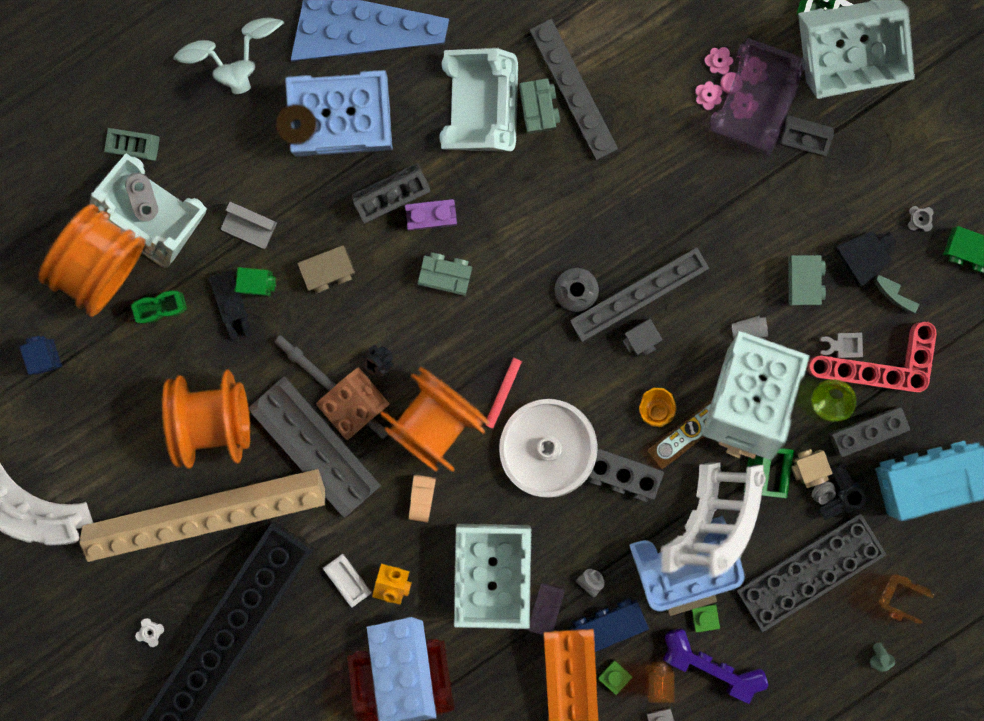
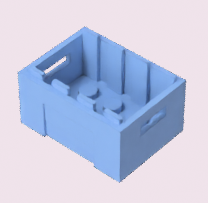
(340, 133)

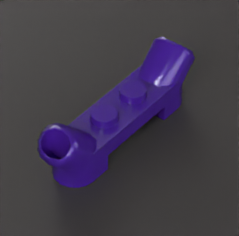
(741, 686)

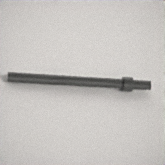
(296, 355)

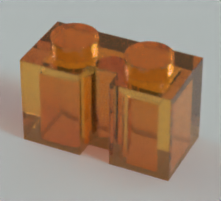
(659, 683)

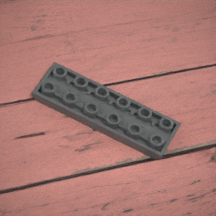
(314, 445)
(811, 572)

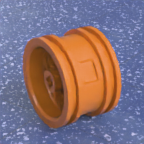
(91, 259)

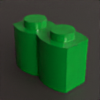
(153, 309)

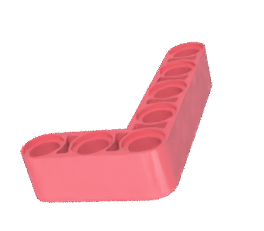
(880, 372)

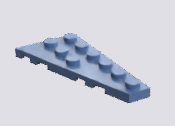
(361, 27)

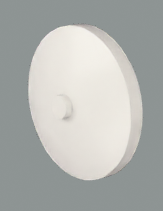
(548, 448)

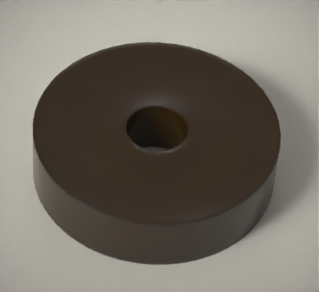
(288, 116)

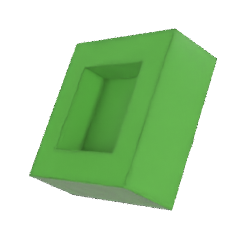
(705, 618)
(615, 677)

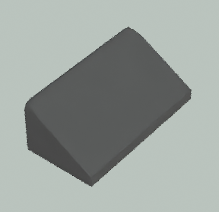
(807, 135)

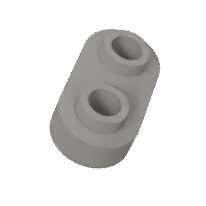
(141, 197)

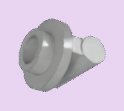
(591, 581)

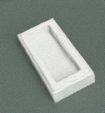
(347, 580)

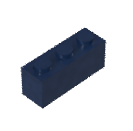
(614, 625)

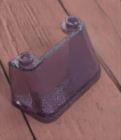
(759, 96)

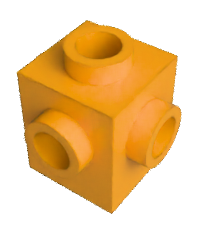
(391, 584)

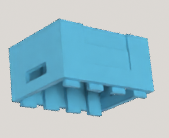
(932, 480)

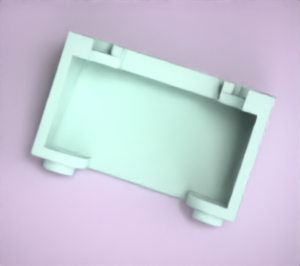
(481, 100)
(163, 234)

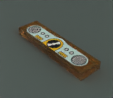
(680, 438)

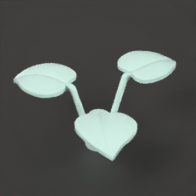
(235, 73)

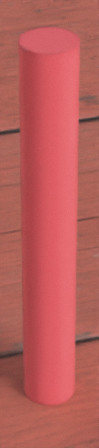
(503, 392)

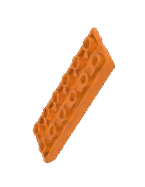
(571, 675)

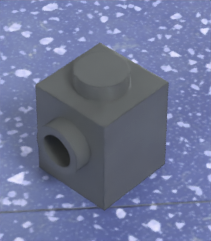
(642, 338)

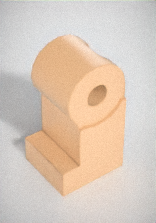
(421, 498)

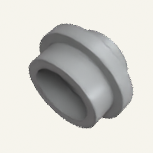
(824, 493)

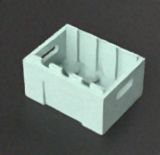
(857, 64)
(735, 416)
(510, 601)

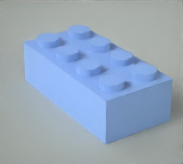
(401, 671)

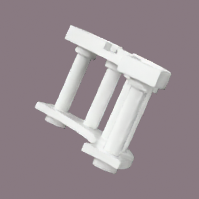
(37, 519)
(685, 548)

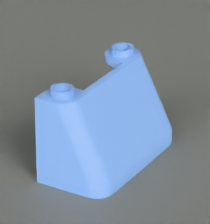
(686, 584)

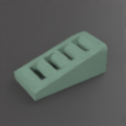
(147, 145)

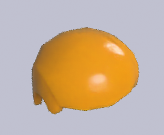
(657, 407)

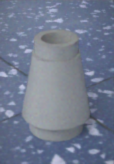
(754, 326)

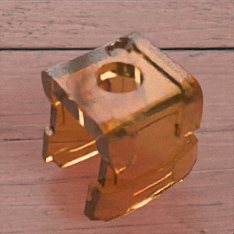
(888, 593)

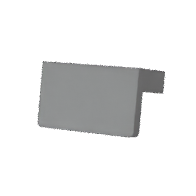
(248, 225)

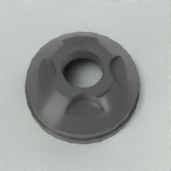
(563, 294)

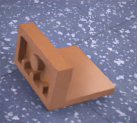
(352, 403)

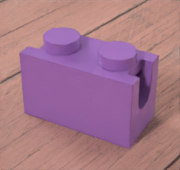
(431, 215)

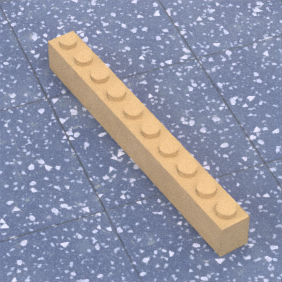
(203, 515)

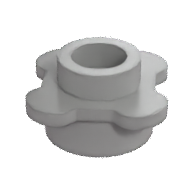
(926, 223)

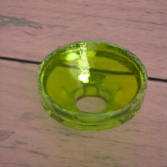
(830, 408)

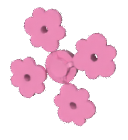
(726, 81)

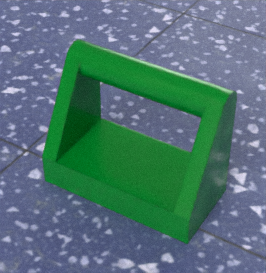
(785, 472)

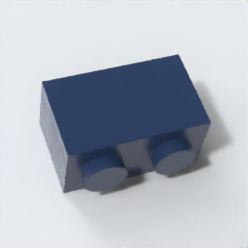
(40, 355)

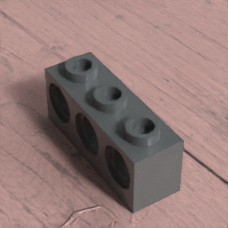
(390, 192)
(869, 431)
(636, 470)

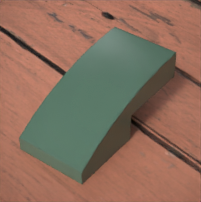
(890, 290)

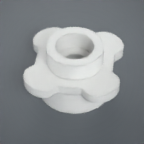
(143, 635)

